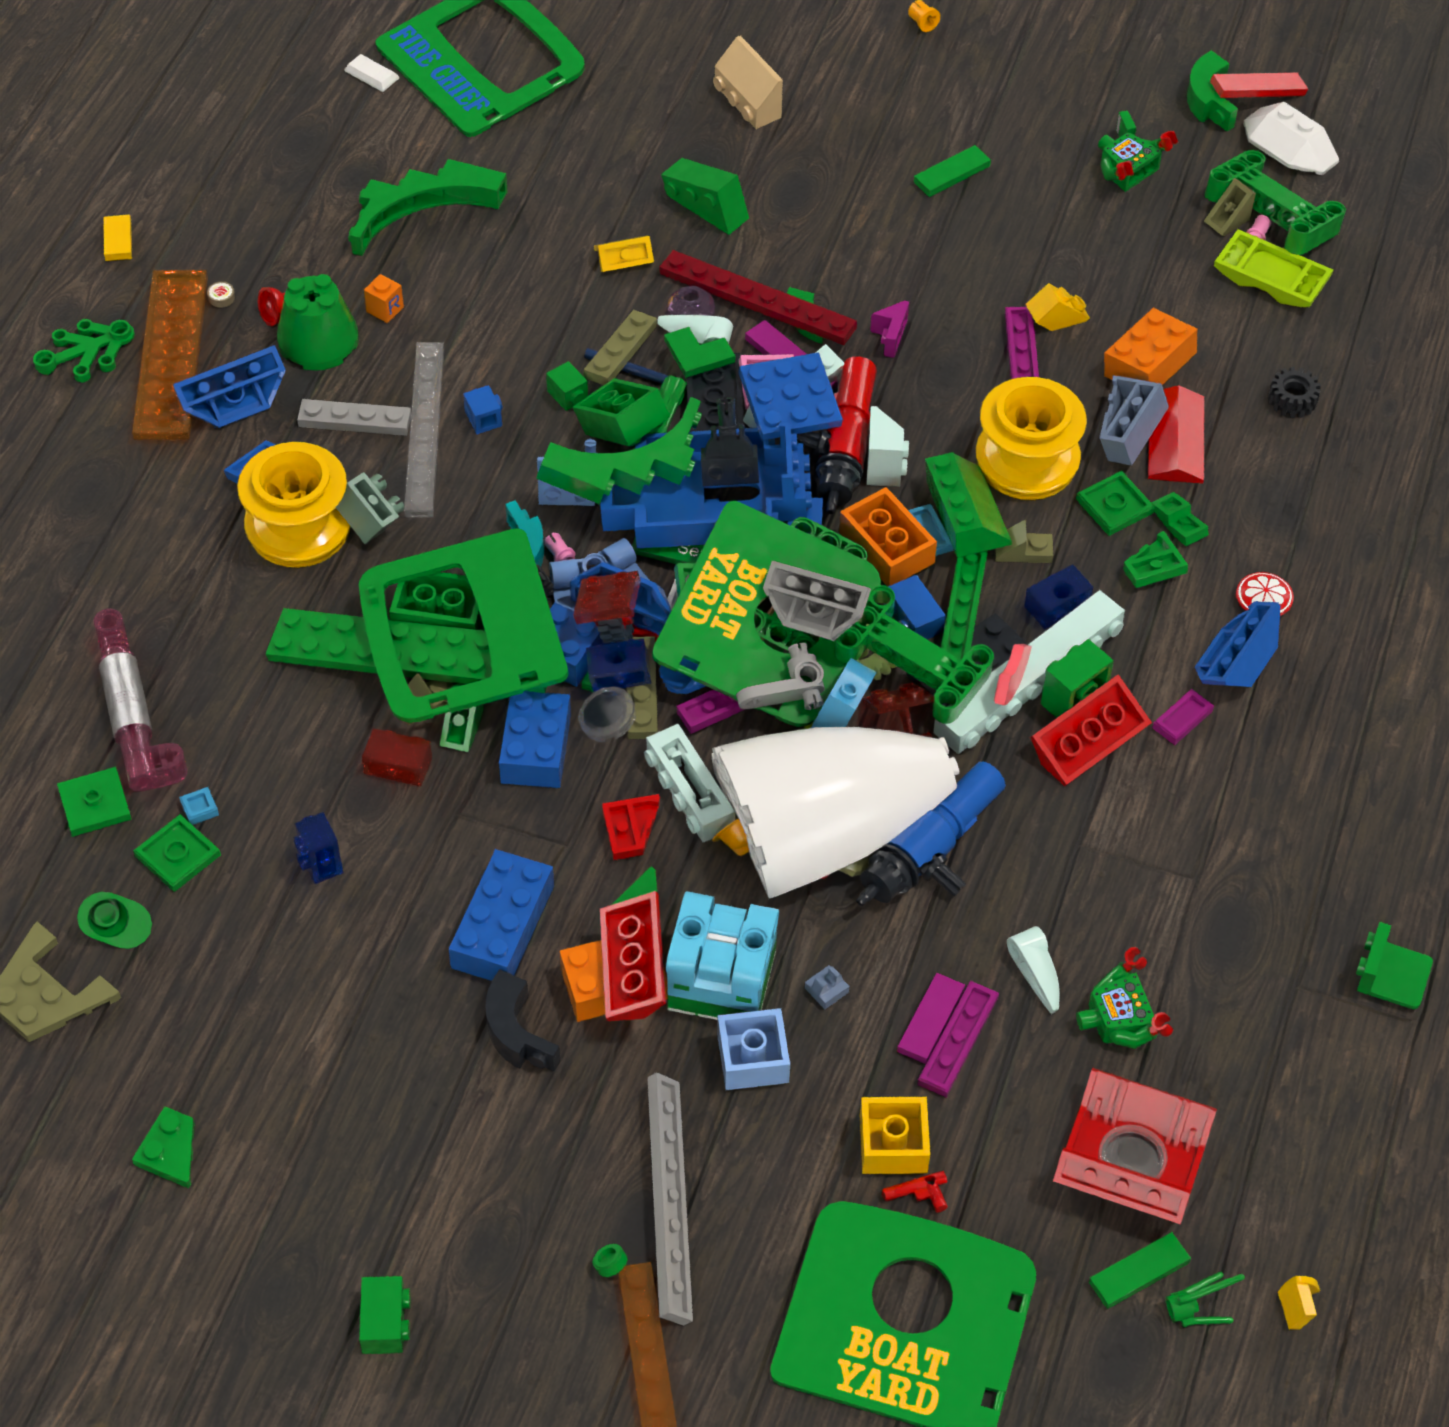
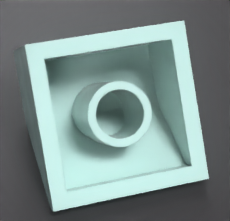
(885, 450)

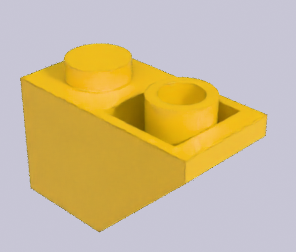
(1057, 308)

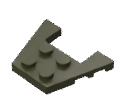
(37, 1002)

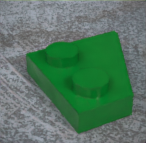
(1155, 562)

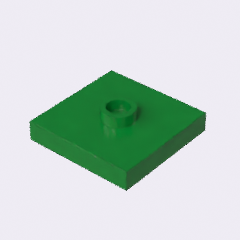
(94, 801)

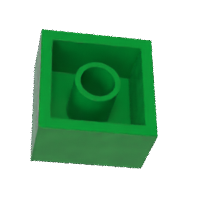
(1075, 677)

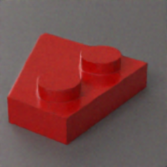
(630, 824)

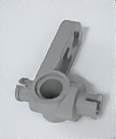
(792, 689)

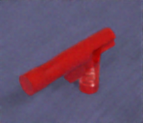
(921, 1190)

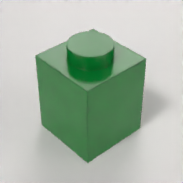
(566, 385)

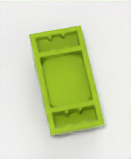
(1272, 269)

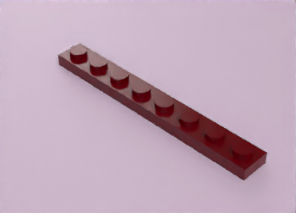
(759, 297)

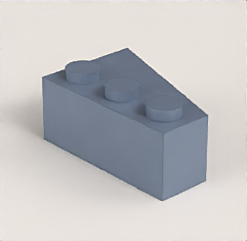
(1131, 418)

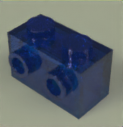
(317, 848)

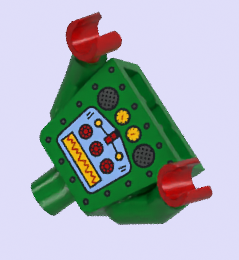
(1132, 158)
(1122, 1009)

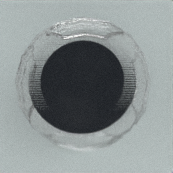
(607, 714)

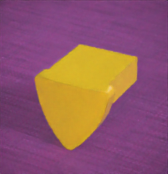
(1297, 1300)

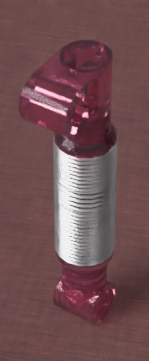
(129, 710)

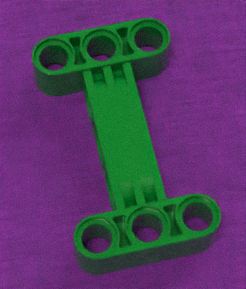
(1305, 223)
(771, 625)
(916, 655)

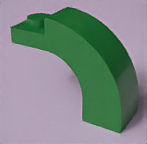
(1201, 94)

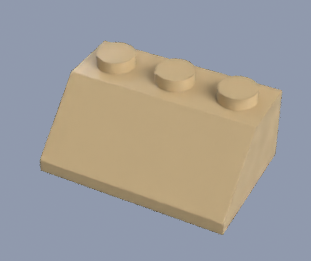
(749, 84)

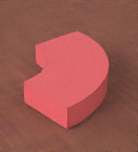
(1012, 675)

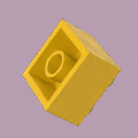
(894, 1135)

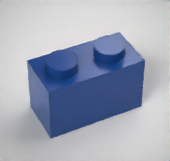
(917, 608)

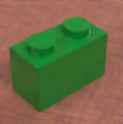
(383, 1315)

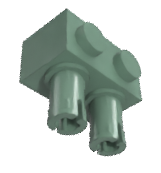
(367, 508)

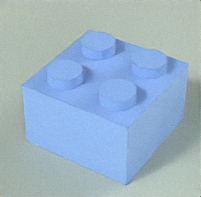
(753, 1049)

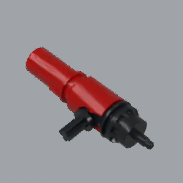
(844, 447)

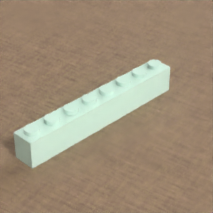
(1093, 620)

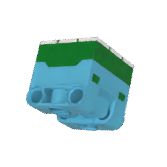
(720, 957)

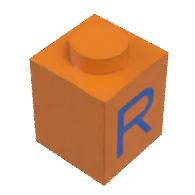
(383, 298)

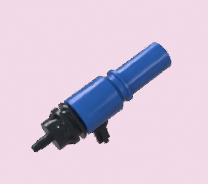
(929, 839)

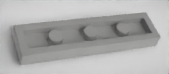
(354, 417)

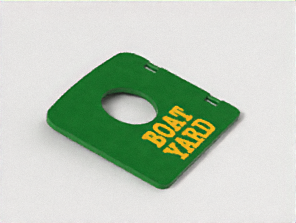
(719, 602)
(848, 1354)

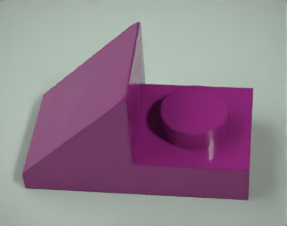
(890, 324)

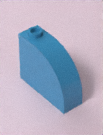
(845, 695)

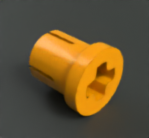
(925, 16)

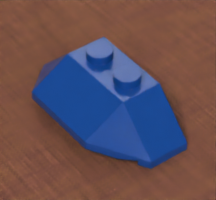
(233, 389)
(651, 603)
(1242, 647)

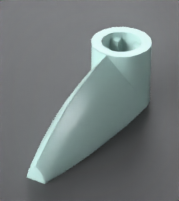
(703, 327)
(1032, 957)

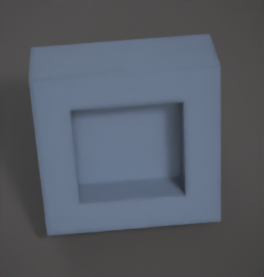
(827, 986)

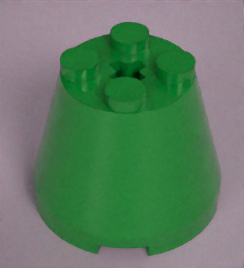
(316, 324)

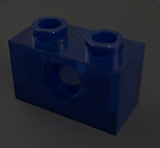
(1057, 596)
(618, 664)

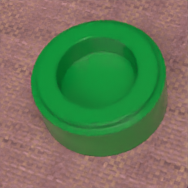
(610, 1260)

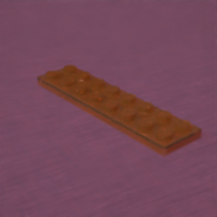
(169, 353)

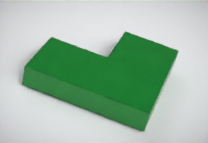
(697, 358)

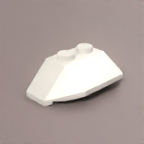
(1291, 138)

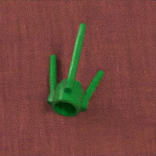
(1184, 1303)

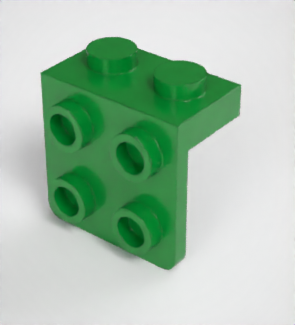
(1393, 971)

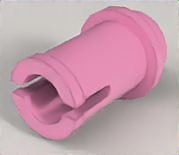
(1260, 227)
(559, 548)

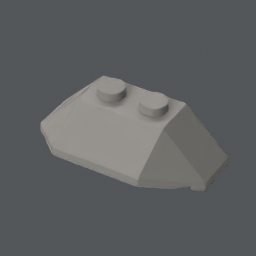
(814, 601)

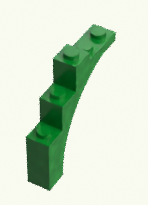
(453, 185)
(595, 474)

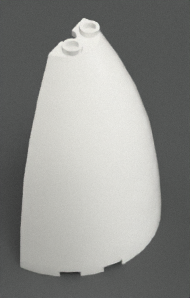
(828, 795)

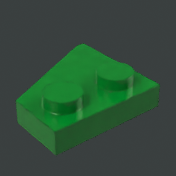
(168, 1147)

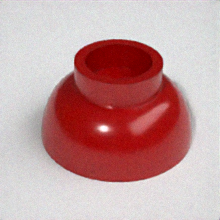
(270, 305)

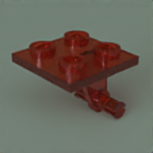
(907, 696)

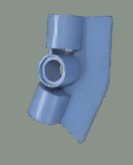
(561, 572)

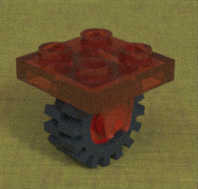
(609, 604)

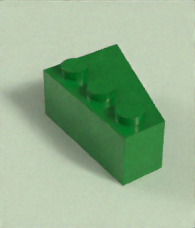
(708, 193)

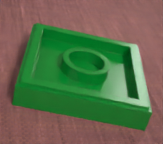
(1115, 503)
(177, 853)

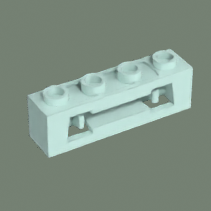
(665, 754)

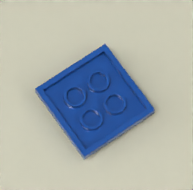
(790, 392)

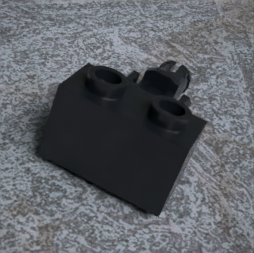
(729, 457)

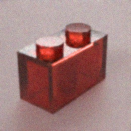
(397, 757)

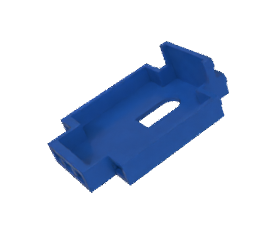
(678, 514)

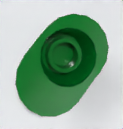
(114, 920)

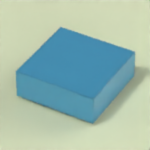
(199, 806)

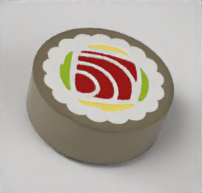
(221, 294)

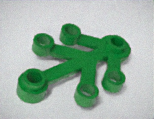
(115, 335)

